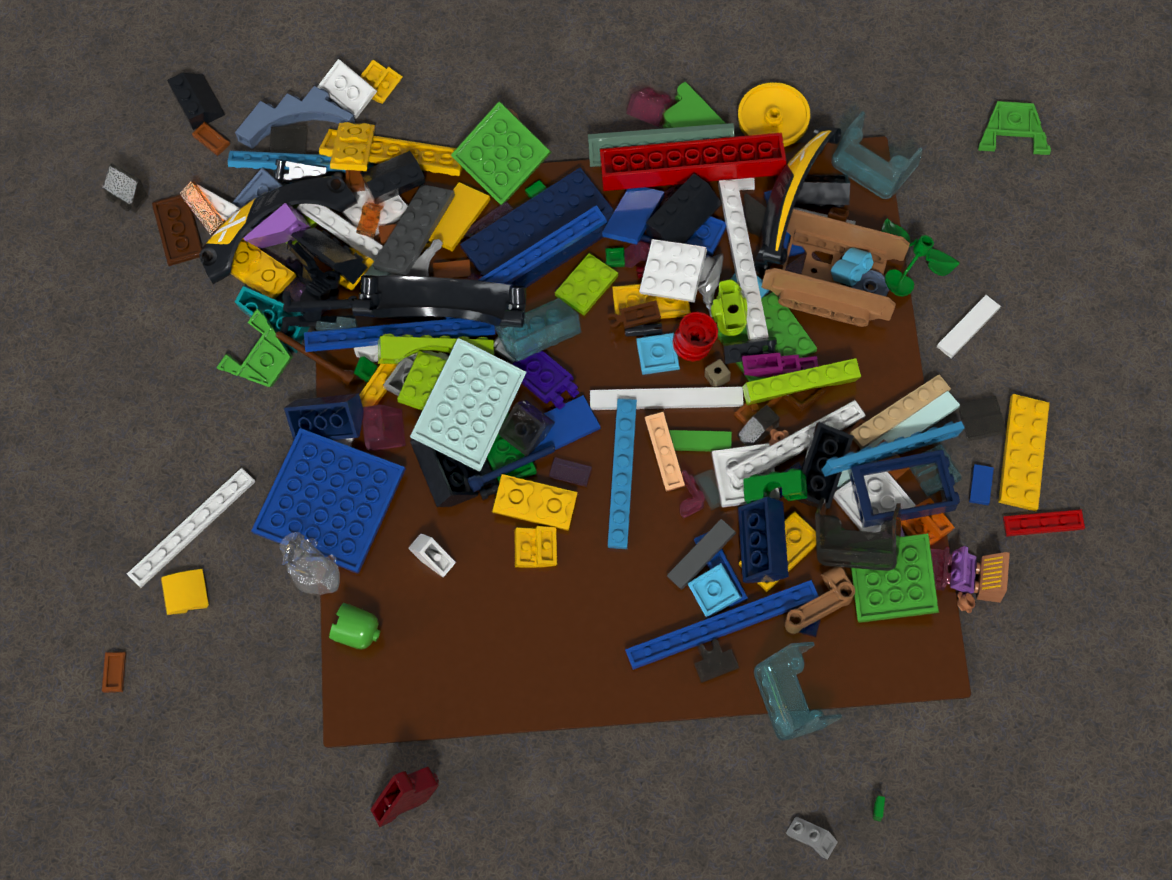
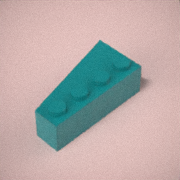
(250, 300)

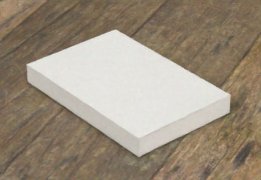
(347, 88)

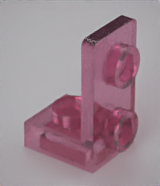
(636, 253)
(691, 505)

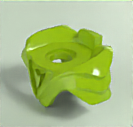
(729, 294)

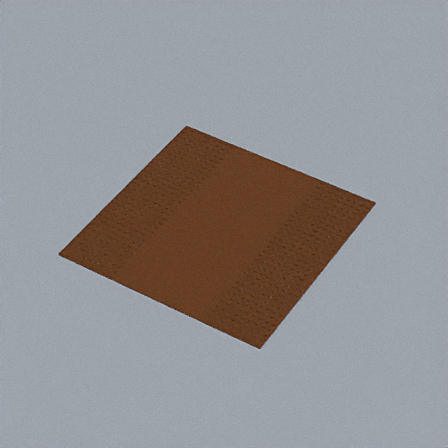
(548, 644)

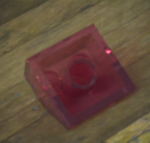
(383, 427)

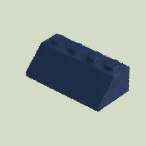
(327, 416)
(763, 541)

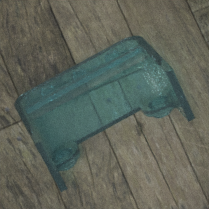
(868, 168)
(784, 695)

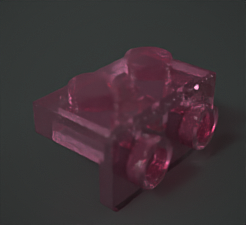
(940, 561)

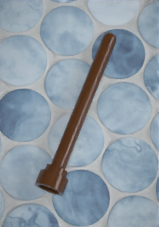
(345, 375)

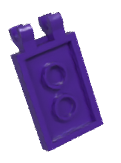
(546, 378)

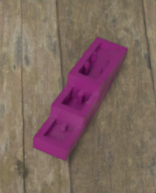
(774, 364)

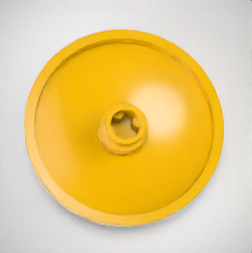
(774, 109)

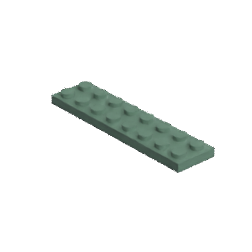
(654, 136)

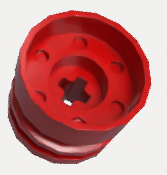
(695, 336)

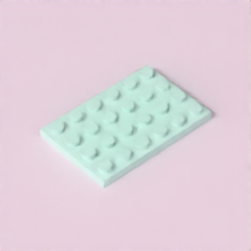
(468, 404)

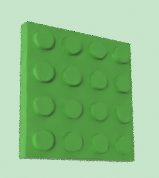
(501, 153)
(782, 325)
(901, 591)

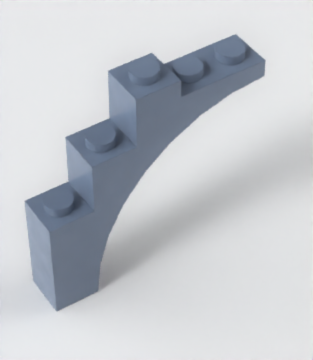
(290, 110)

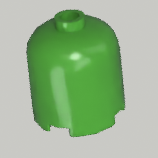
(355, 627)

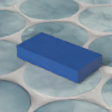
(981, 484)

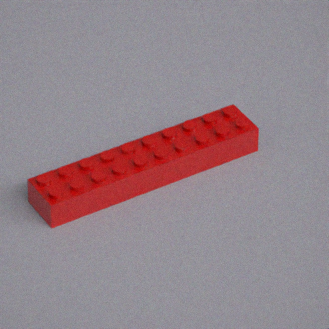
(678, 161)

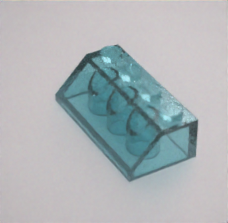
(541, 329)

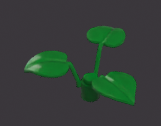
(938, 261)

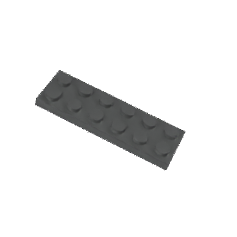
(413, 230)

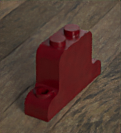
(403, 794)

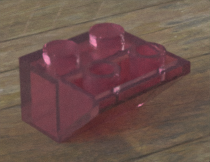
(649, 106)

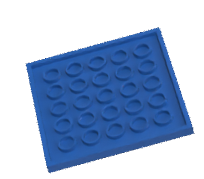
(331, 497)

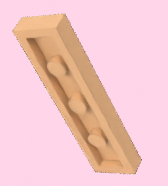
(664, 451)

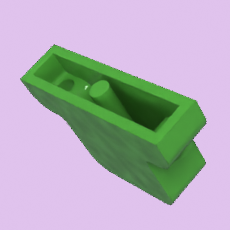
(689, 110)

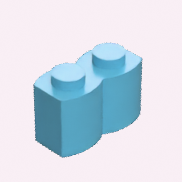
(852, 266)

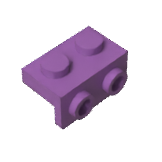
(963, 570)

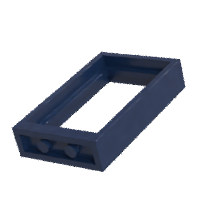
(862, 497)

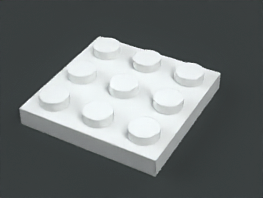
(392, 211)
(673, 270)
(727, 458)
(883, 495)

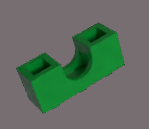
(792, 484)

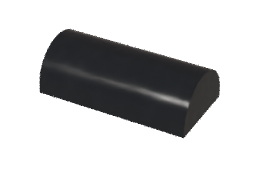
(824, 444)

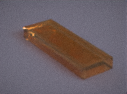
(202, 207)

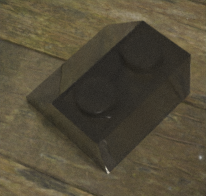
(124, 189)
(525, 427)

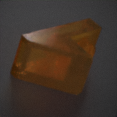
(369, 219)

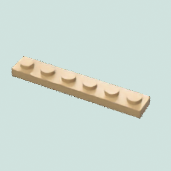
(899, 411)

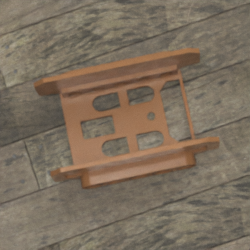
(818, 291)

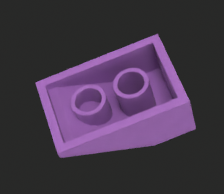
(278, 227)

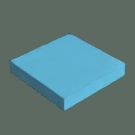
(657, 354)
(714, 590)

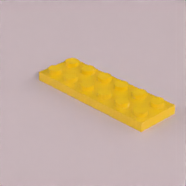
(1024, 452)

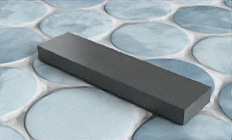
(701, 554)

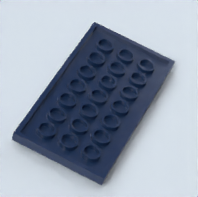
(536, 221)

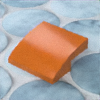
(935, 525)

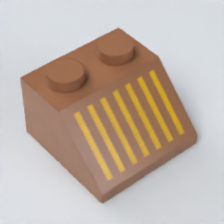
(992, 577)

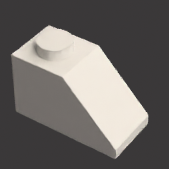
(431, 554)

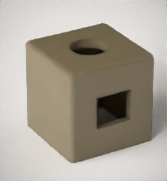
(717, 379)

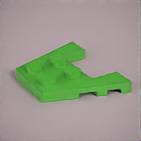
(1015, 120)
(265, 360)

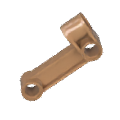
(825, 604)

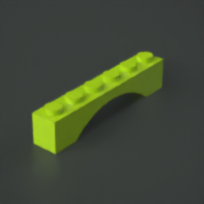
(394, 349)
(789, 383)

